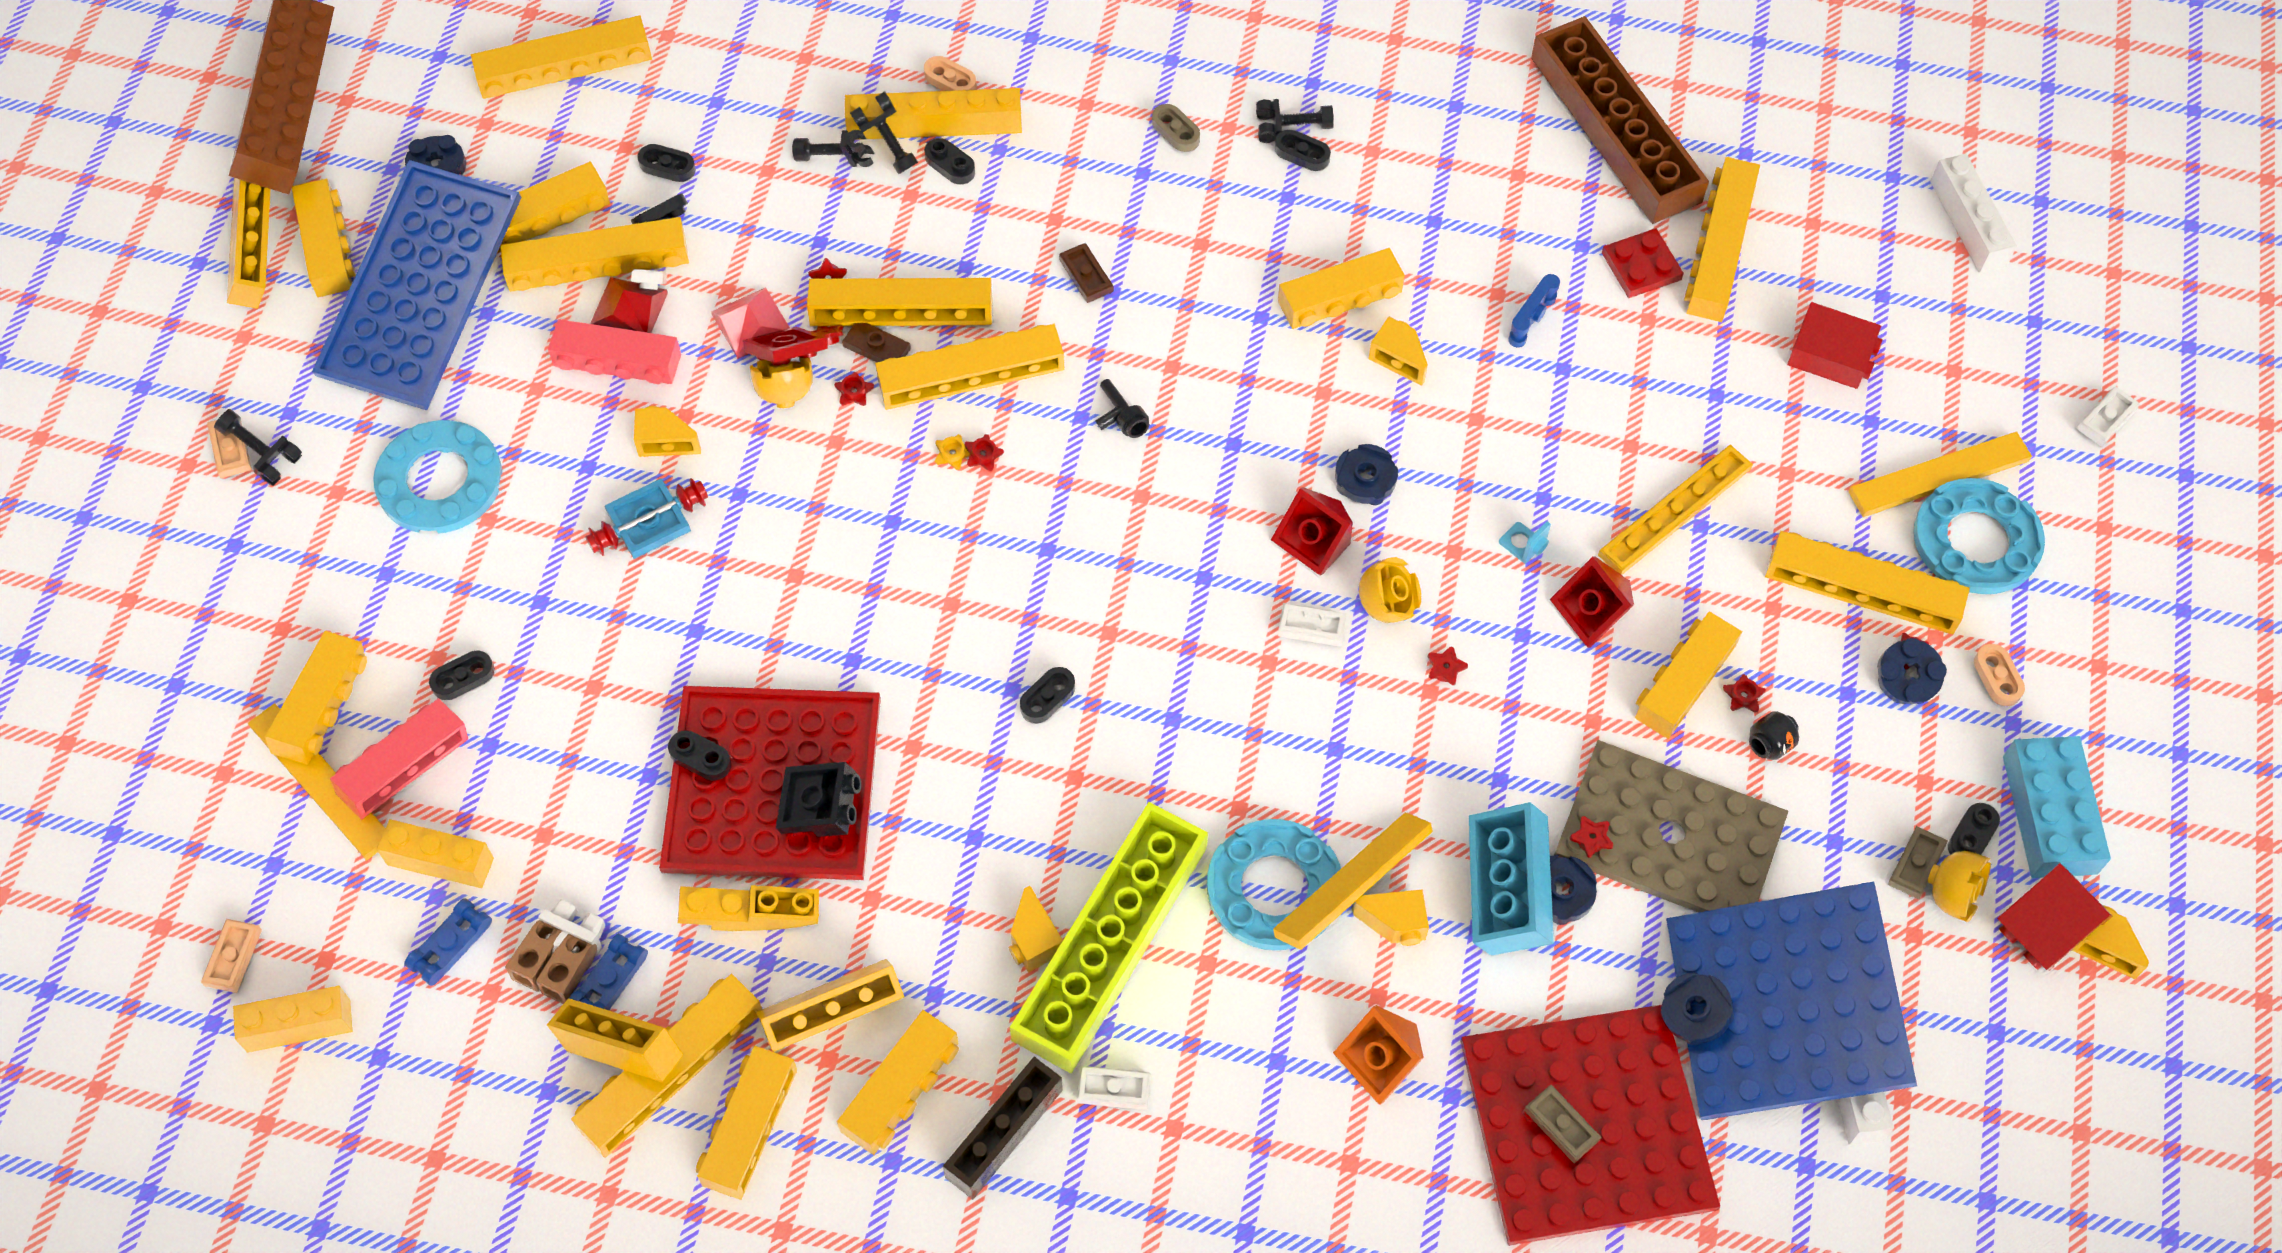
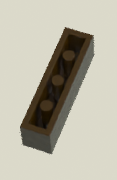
(1003, 1128)

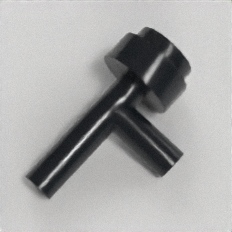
(1130, 419)

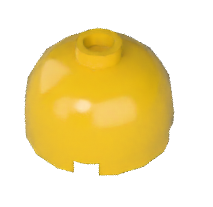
(782, 382)
(1390, 591)
(1960, 883)

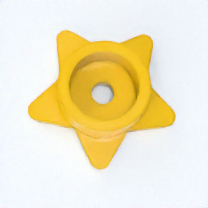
(947, 445)

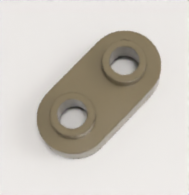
(1178, 129)

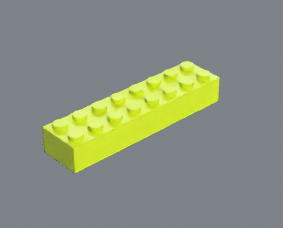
(1109, 937)

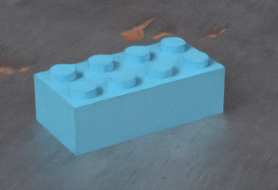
(2056, 806)
(1510, 879)

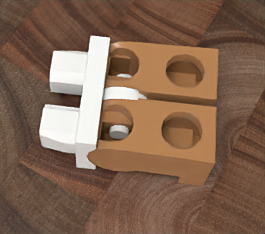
(557, 952)

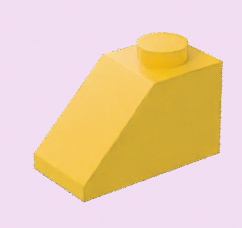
(1399, 350)
(663, 433)
(1395, 915)
(1033, 933)
(2115, 946)

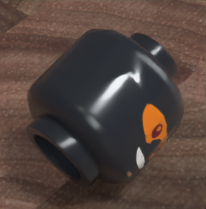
(1774, 735)

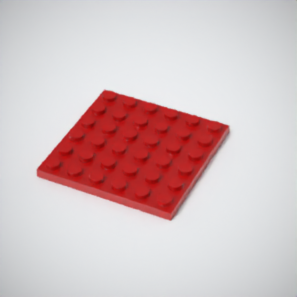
(732, 821)
(1629, 1088)

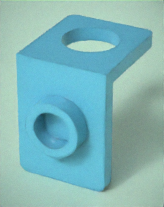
(1536, 541)

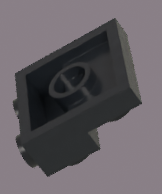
(818, 799)

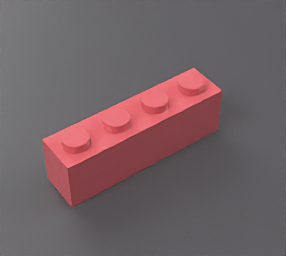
(614, 352)
(399, 758)

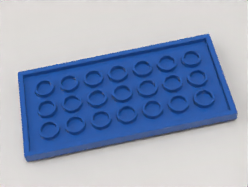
(417, 285)

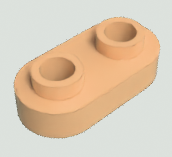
(953, 75)
(2001, 676)

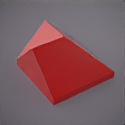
(629, 306)
(1314, 530)
(1594, 600)

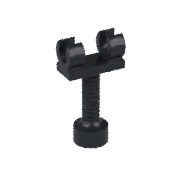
(1267, 109)
(803, 149)
(902, 159)
(230, 423)

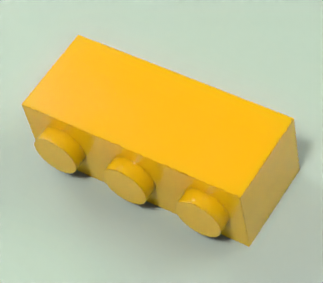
(435, 853)
(292, 1019)

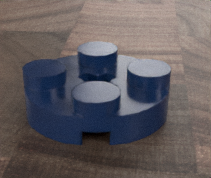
(438, 147)
(1364, 490)
(1929, 670)
(1581, 891)
(1698, 988)

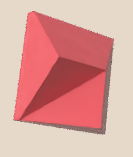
(749, 318)

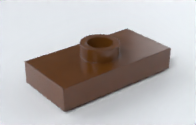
(1086, 272)
(875, 343)

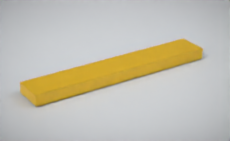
(1925, 477)
(1675, 510)
(316, 781)
(1352, 881)

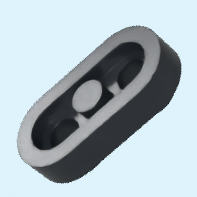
(1303, 150)
(947, 160)
(668, 162)
(672, 208)
(461, 675)
(1044, 695)
(697, 754)
(1974, 829)

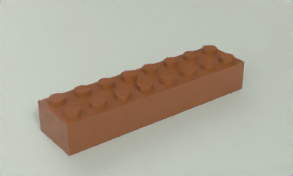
(282, 94)
(1619, 120)

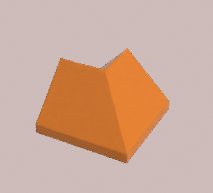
(1381, 1052)

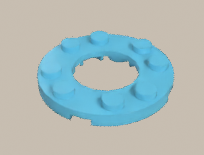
(1993, 499)
(442, 514)
(1248, 845)

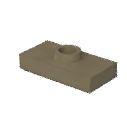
(1917, 861)
(1562, 1123)

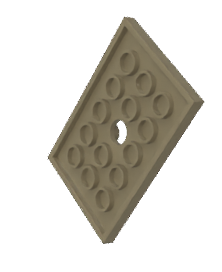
(1725, 838)

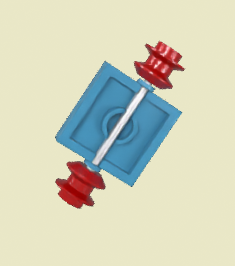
(647, 518)

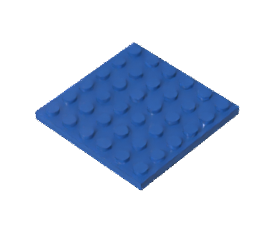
(1807, 997)

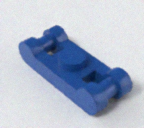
(1533, 309)
(448, 942)
(608, 977)

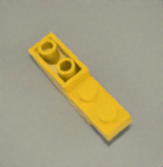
(748, 909)

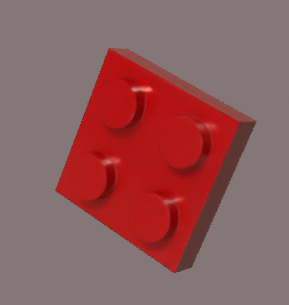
(1642, 263)
(785, 345)

